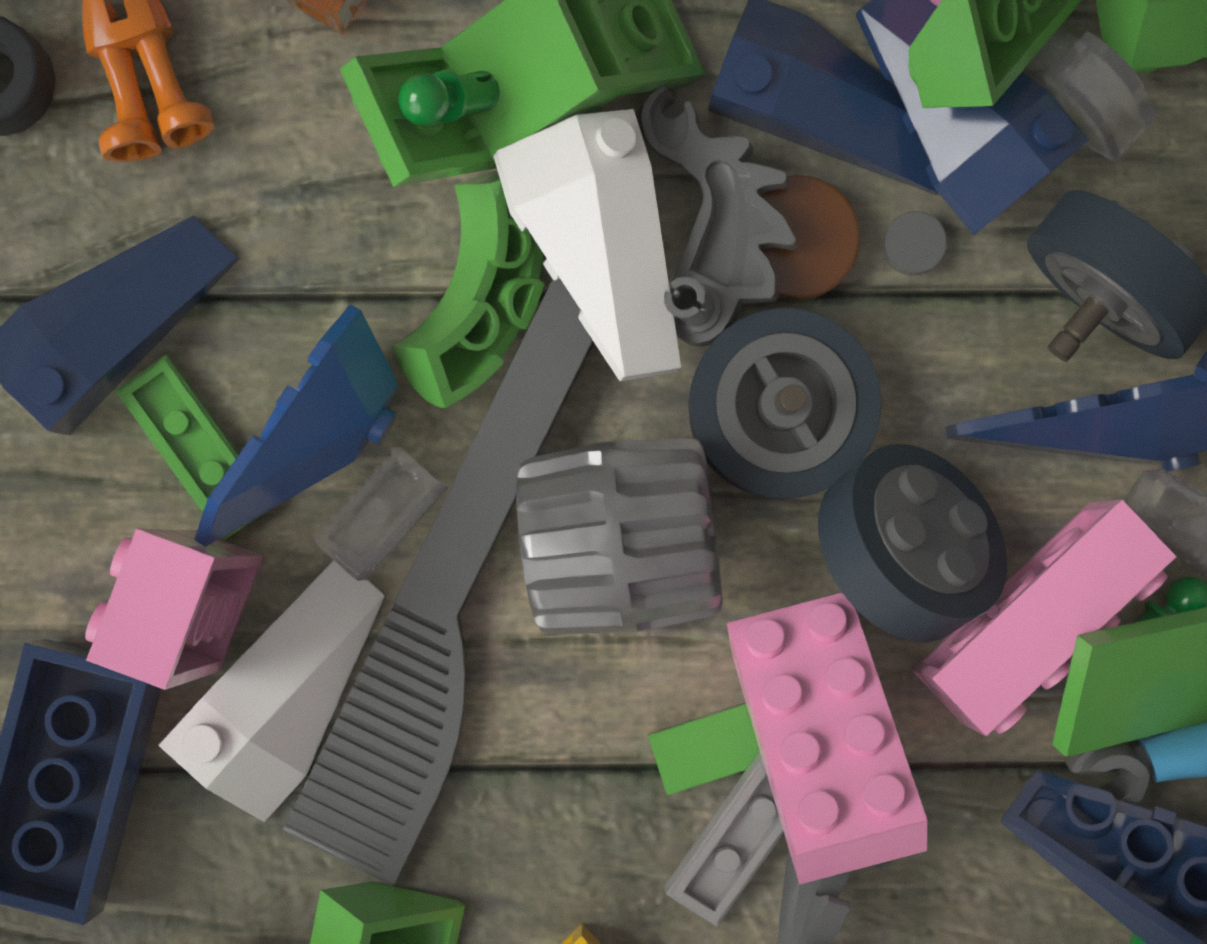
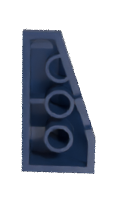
(816, 92)
(976, 154)
(92, 331)
(1124, 856)

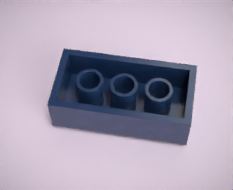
(68, 779)

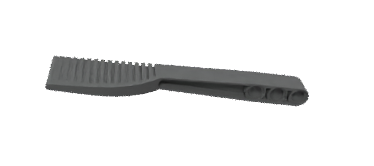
(410, 697)

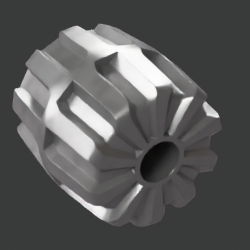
(618, 536)

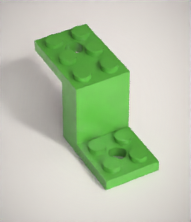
(548, 65)

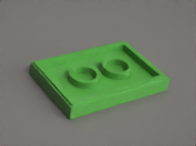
(1134, 682)

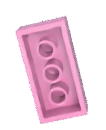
(171, 607)
(1032, 629)
(827, 738)

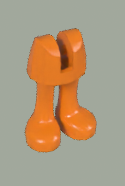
(115, 44)

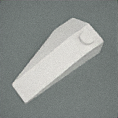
(595, 216)
(270, 710)

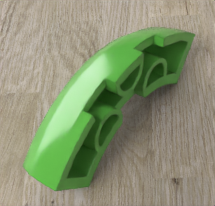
(484, 305)

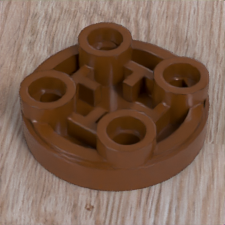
(826, 235)

